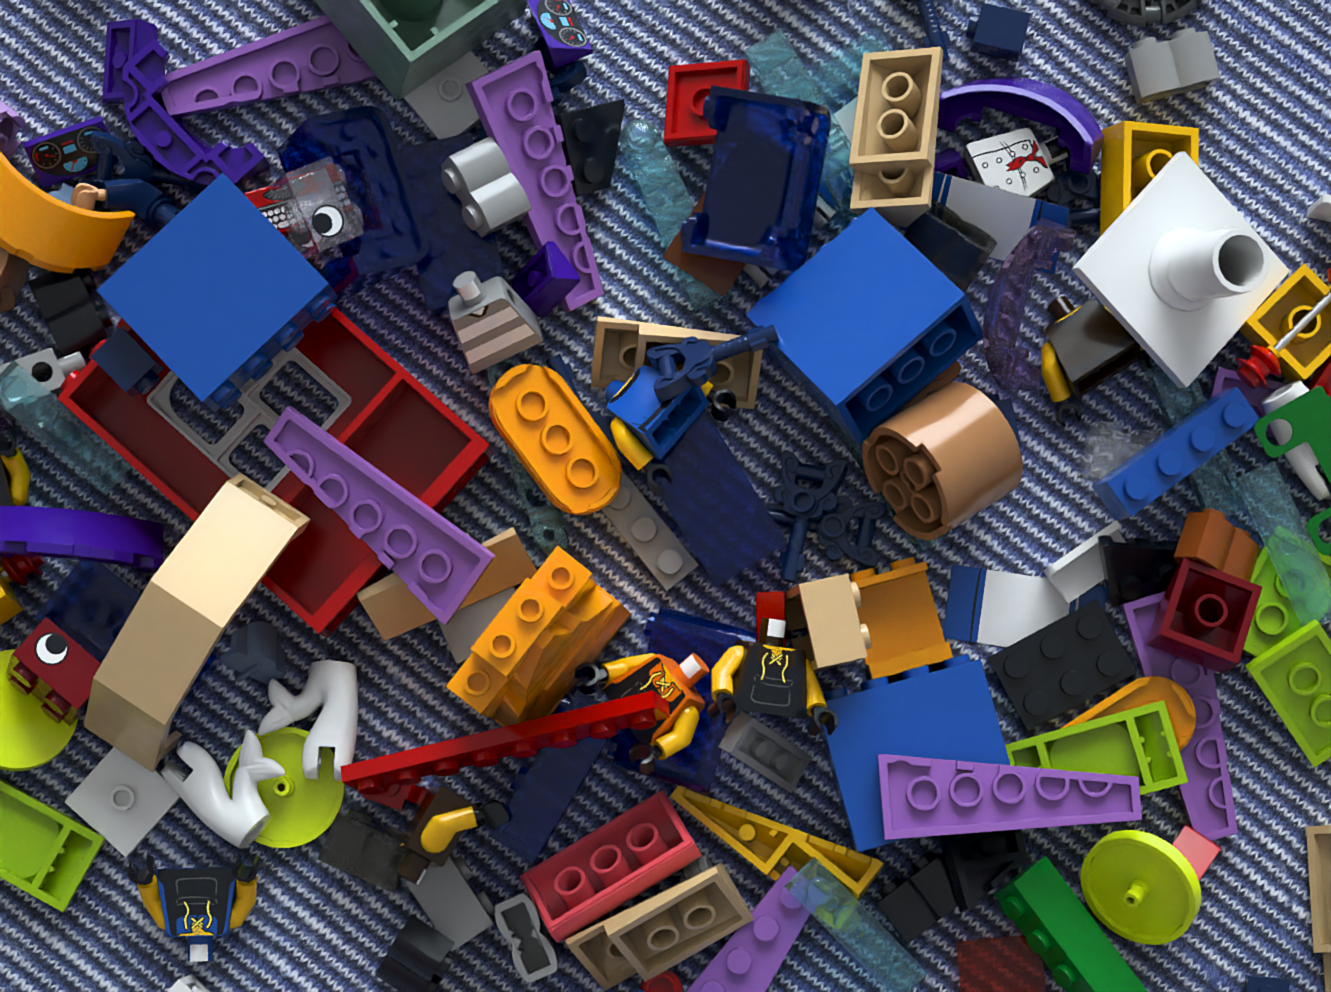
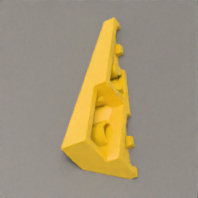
(775, 845)

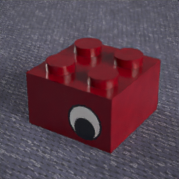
(54, 672)

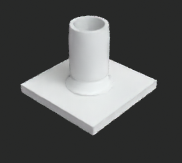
(1181, 270)

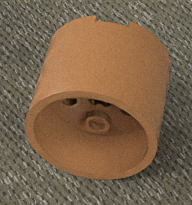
(943, 460)

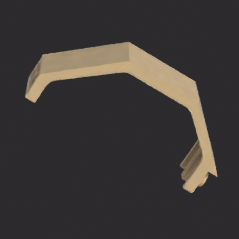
(185, 616)

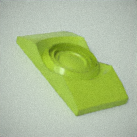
(1123, 743)
(43, 847)

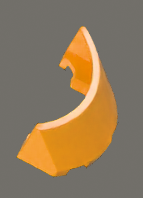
(54, 232)

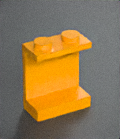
(900, 619)

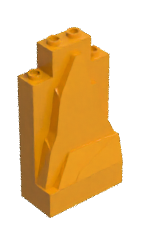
(537, 642)

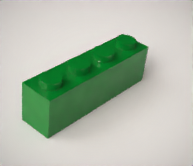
(1064, 932)

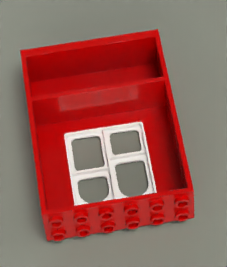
(379, 417)

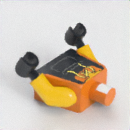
(666, 678)

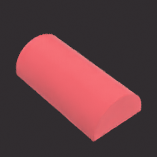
(610, 866)

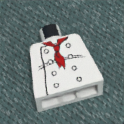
(1014, 161)

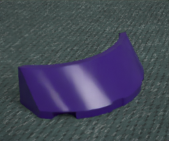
(1030, 101)
(171, 139)
(81, 536)

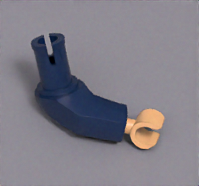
(148, 203)

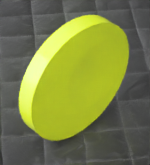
(26, 732)
(297, 805)
(1140, 887)

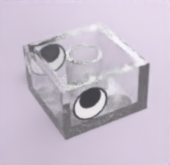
(316, 208)

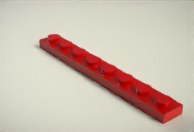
(515, 740)

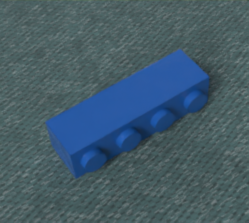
(1176, 453)

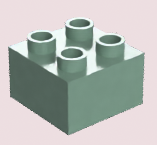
(417, 38)

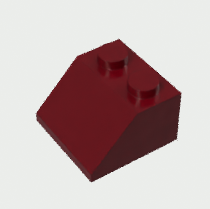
(1205, 616)

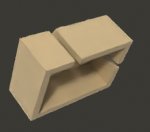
(831, 620)

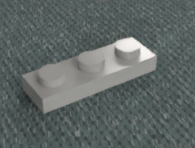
(649, 535)
(765, 751)

